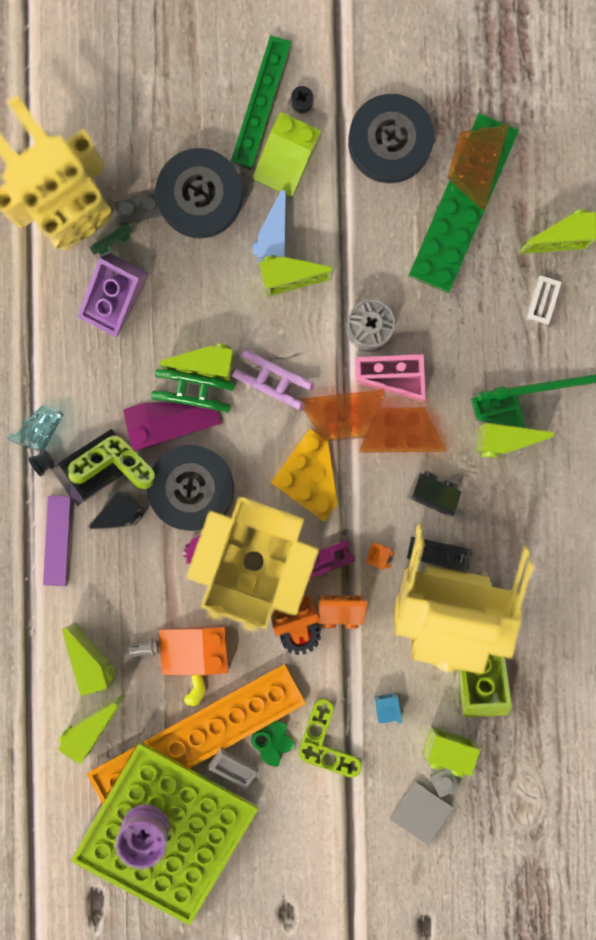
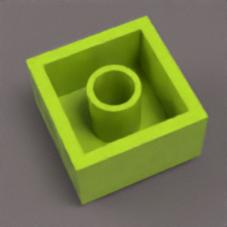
(450, 752)

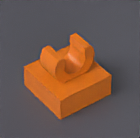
(378, 556)

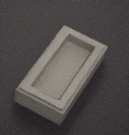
(233, 768)

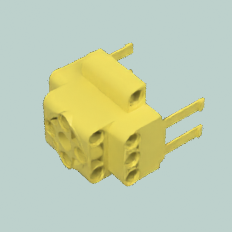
(53, 184)
(245, 592)
(457, 614)

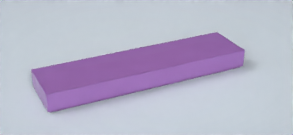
(57, 540)

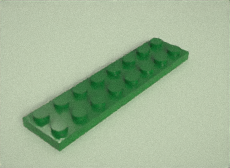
(454, 225)

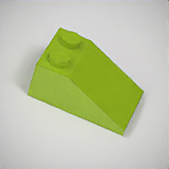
(286, 154)
(571, 233)
(289, 274)
(207, 362)
(501, 439)
(87, 661)
(486, 692)
(81, 738)

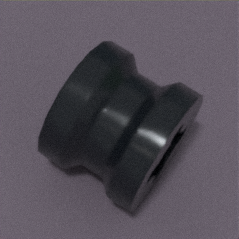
(300, 104)
(41, 463)

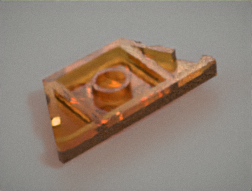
(476, 162)
(343, 414)
(402, 432)

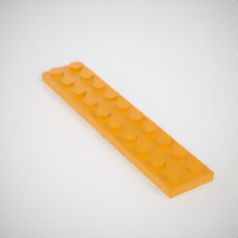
(213, 726)

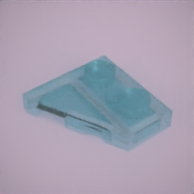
(38, 429)

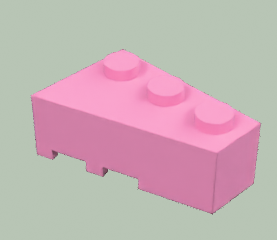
(394, 374)

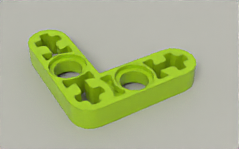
(112, 456)
(316, 743)

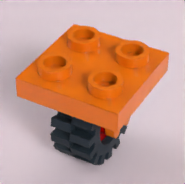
(299, 630)

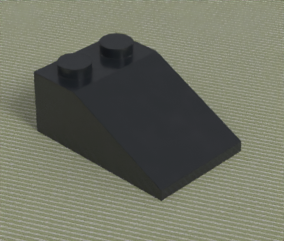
(83, 491)

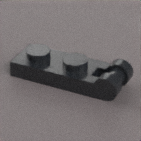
(441, 554)

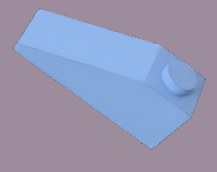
(272, 234)

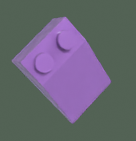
(112, 293)

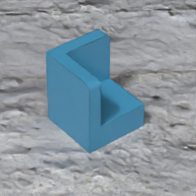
(388, 708)

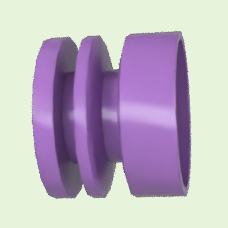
(138, 847)

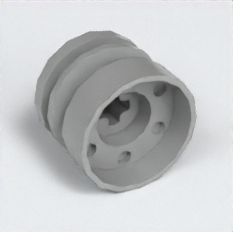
(368, 338)

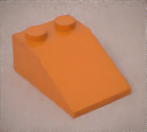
(341, 610)
(194, 650)

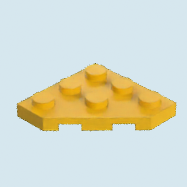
(309, 476)

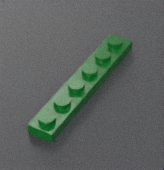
(261, 102)

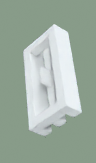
(537, 318)

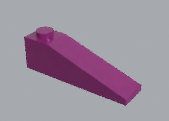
(162, 422)

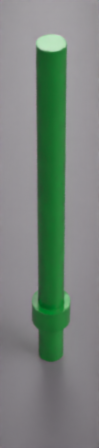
(502, 393)

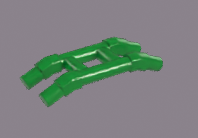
(204, 382)

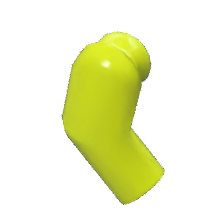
(197, 692)

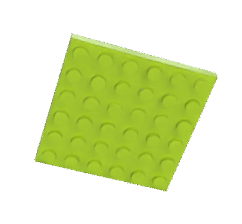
(202, 833)

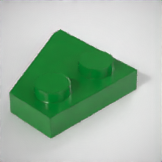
(500, 412)

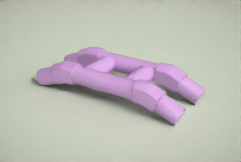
(260, 385)

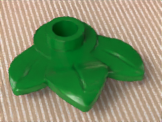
(276, 743)

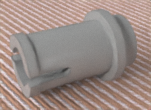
(144, 648)

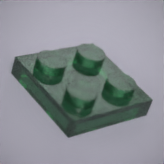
(120, 235)

